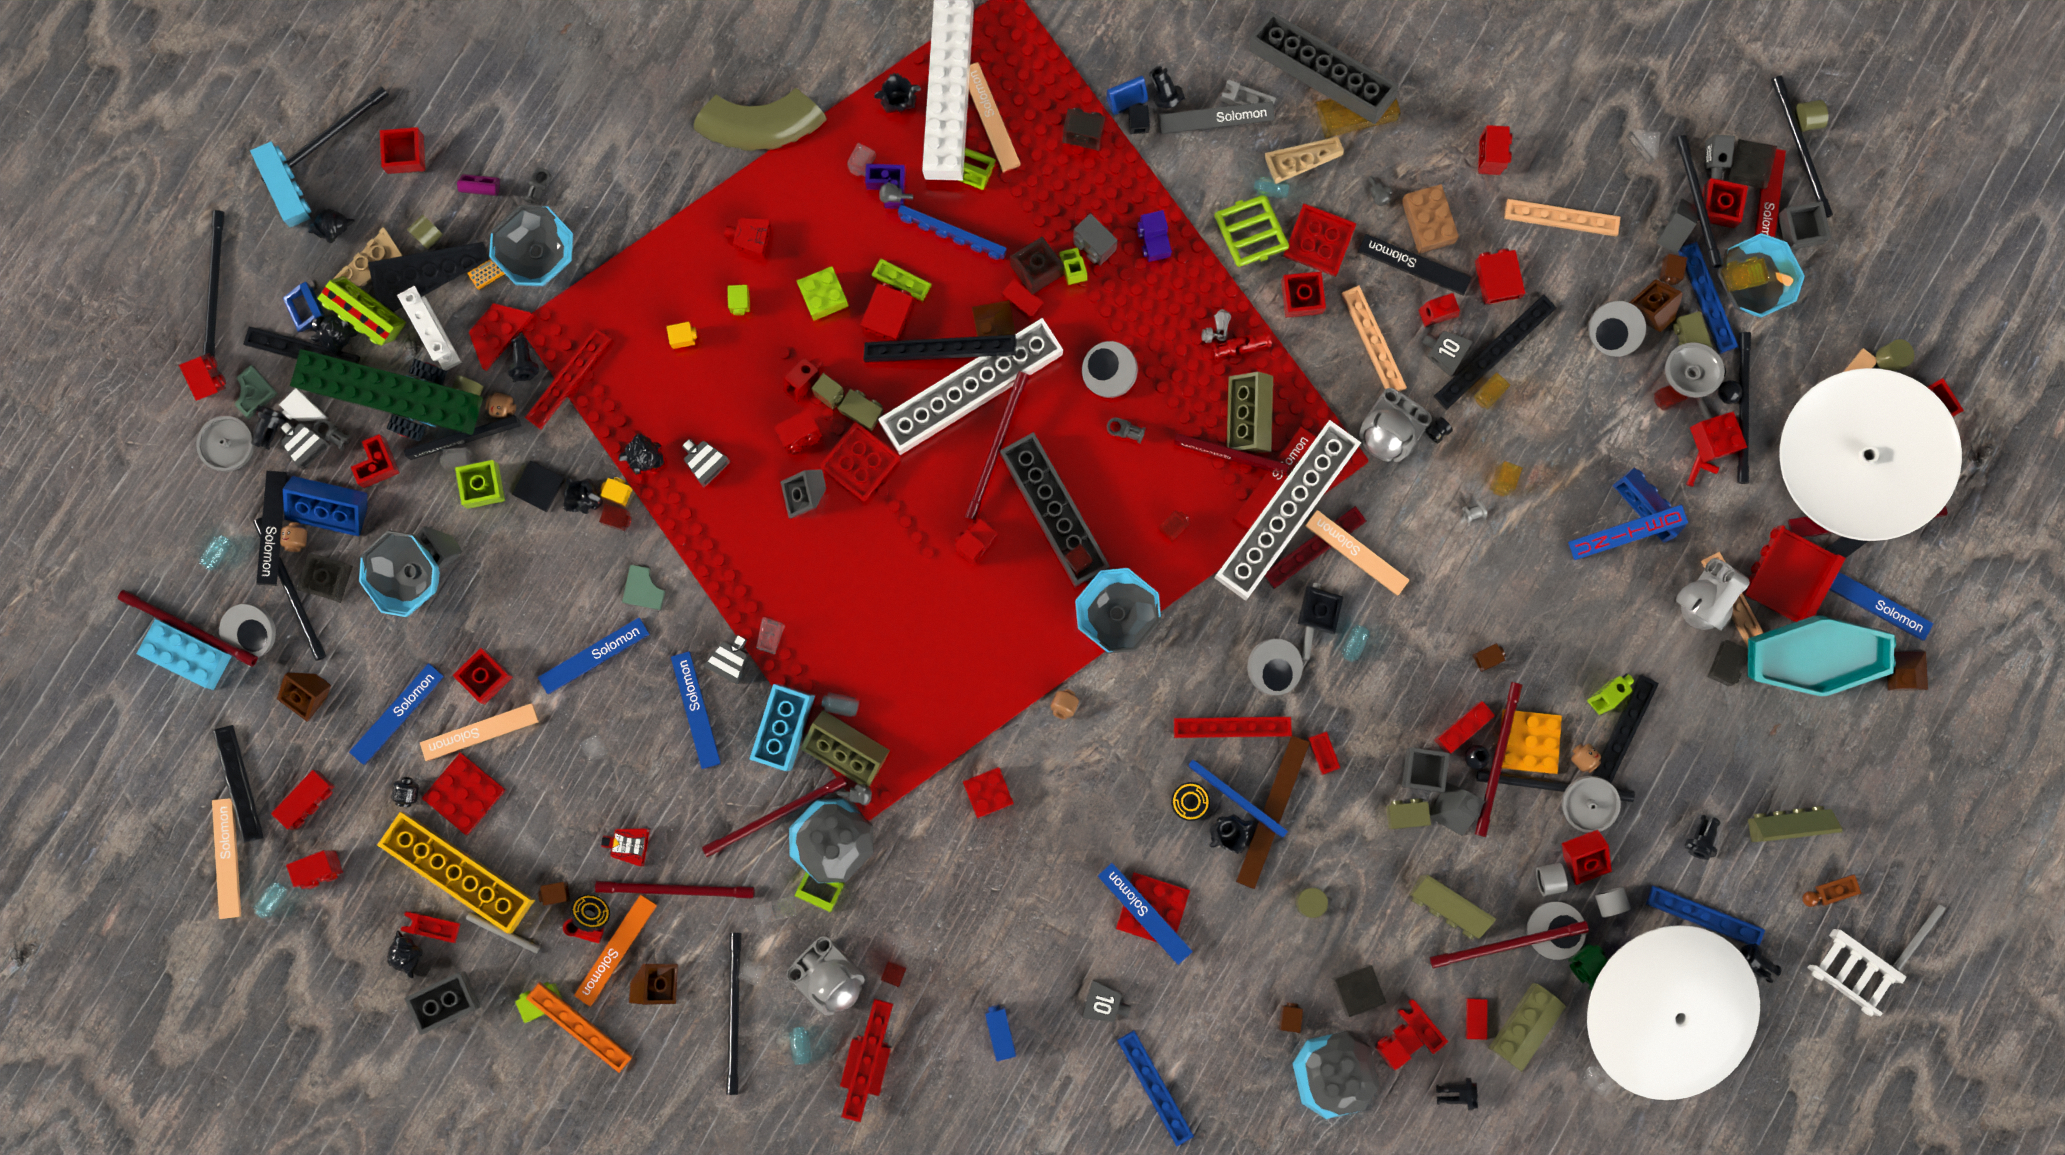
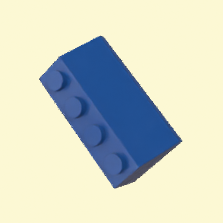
(1644, 499)
(324, 505)

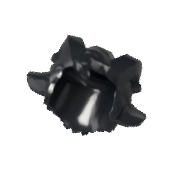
(897, 94)
(330, 225)
(332, 332)
(642, 454)
(581, 496)
(1230, 833)
(404, 954)

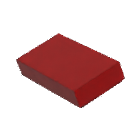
(1022, 298)
(1324, 753)
(1476, 1019)

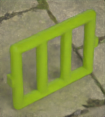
(1234, 246)

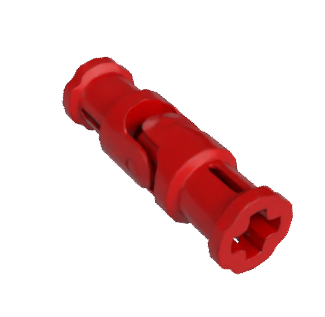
(1244, 345)

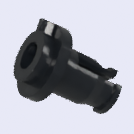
(1167, 93)
(522, 367)
(268, 419)
(1702, 846)
(1755, 959)
(1467, 1094)

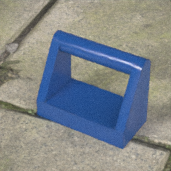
(1127, 94)
(312, 301)

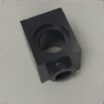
(1139, 119)

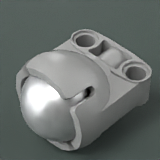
(1393, 426)
(1711, 598)
(827, 977)

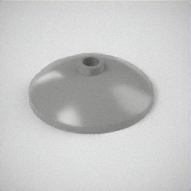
(1701, 362)

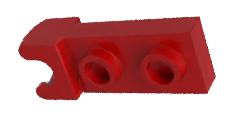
(432, 927)
(1423, 1027)

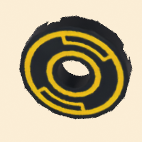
(1190, 813)
(594, 904)

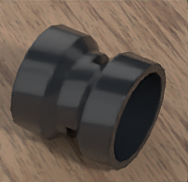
(1438, 430)

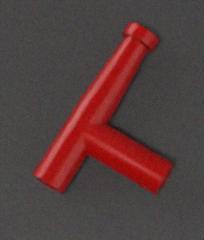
(1698, 464)

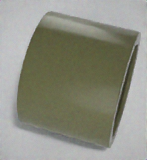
(1812, 115)
(425, 232)
(1895, 355)
(467, 385)
(1311, 902)

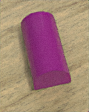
(479, 185)

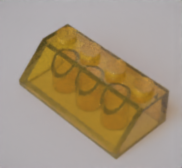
(1339, 120)

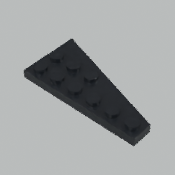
(423, 270)

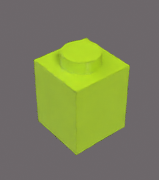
(738, 299)

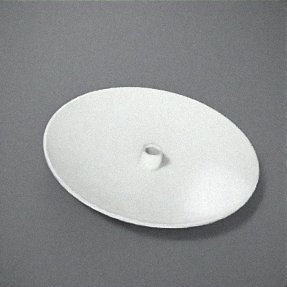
(1911, 446)
(1645, 989)

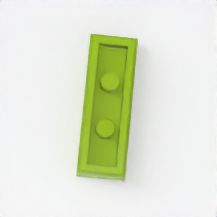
(901, 279)

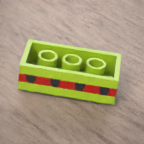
(361, 310)

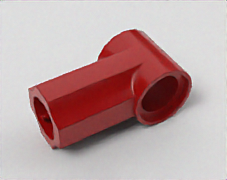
(594, 936)

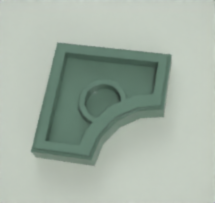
(254, 391)
(641, 590)

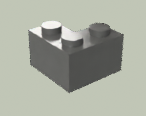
(1680, 223)

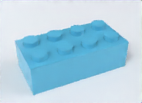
(279, 182)
(184, 654)
(782, 727)

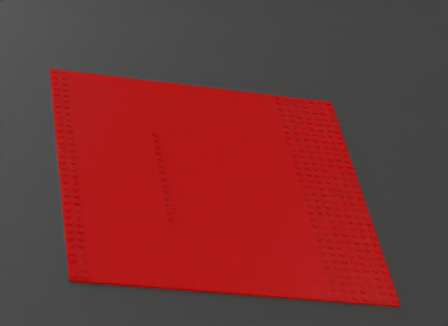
(875, 587)

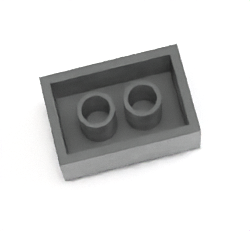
(442, 1002)

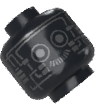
(405, 792)

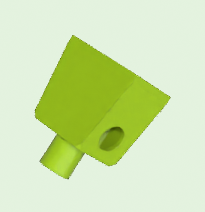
(1611, 694)

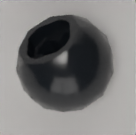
(1730, 392)
(1476, 757)

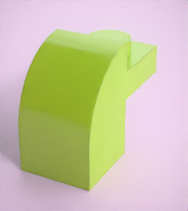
(1073, 266)

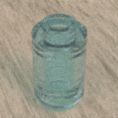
(1266, 187)
(215, 552)
(1355, 643)
(840, 704)
(270, 900)
(800, 1046)

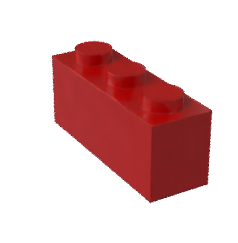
(1464, 727)
(303, 800)

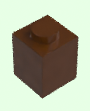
(1673, 269)
(1489, 657)
(554, 893)
(1290, 1018)

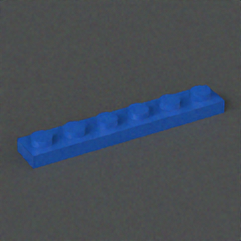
(958, 235)

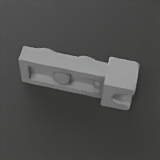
(1243, 95)

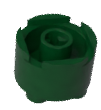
(1588, 964)

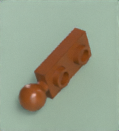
(1832, 891)

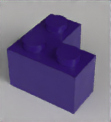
(881, 174)
(1153, 232)

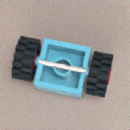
(406, 427)

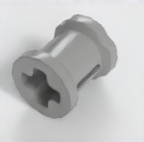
(1475, 511)

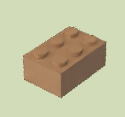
(1430, 218)

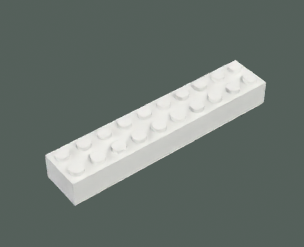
(948, 90)
(968, 388)
(1287, 510)

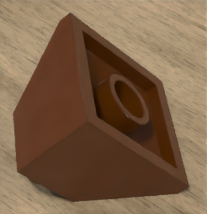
(1658, 304)
(993, 319)
(1909, 672)
(303, 693)
(654, 984)

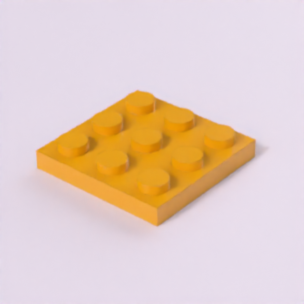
(1533, 742)

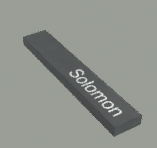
(1217, 117)

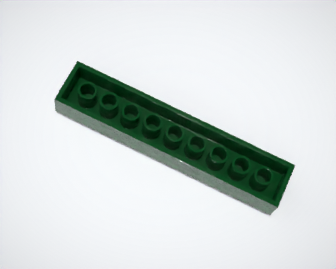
(386, 391)

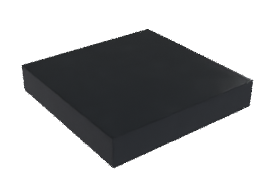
(538, 486)
(1320, 610)

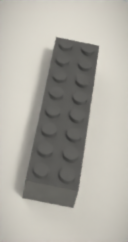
(1323, 67)
(1052, 506)

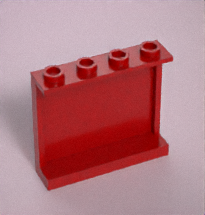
(1792, 575)

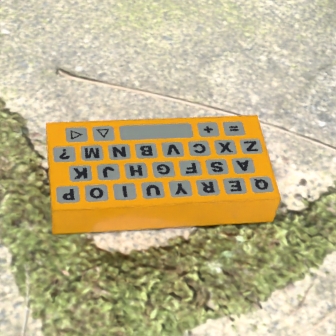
(485, 274)

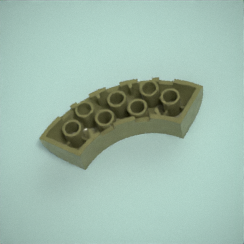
(759, 126)

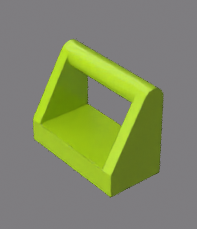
(976, 176)
(828, 906)

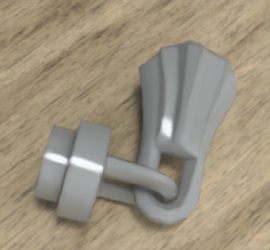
(1222, 320)

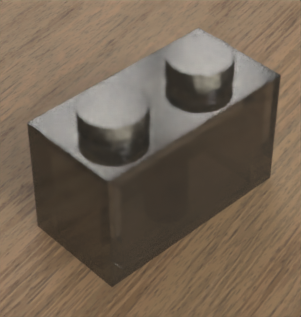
(1728, 663)

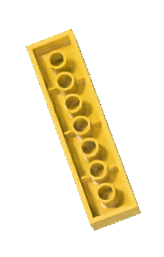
(456, 872)

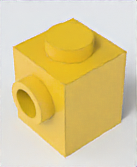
(681, 335)
(616, 491)

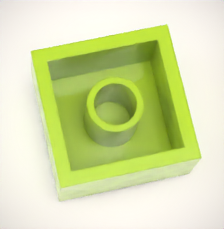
(822, 293)
(480, 484)

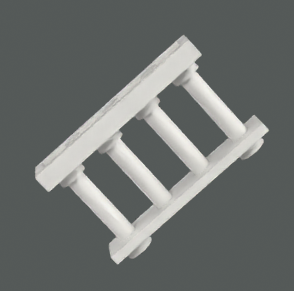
(429, 328)
(1873, 965)

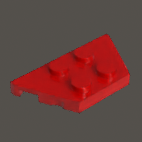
(496, 330)

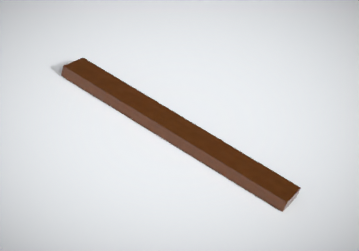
(1274, 808)

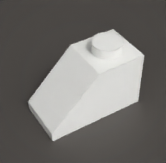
(300, 408)

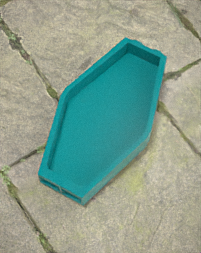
(1821, 655)

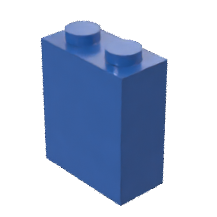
(1000, 1033)

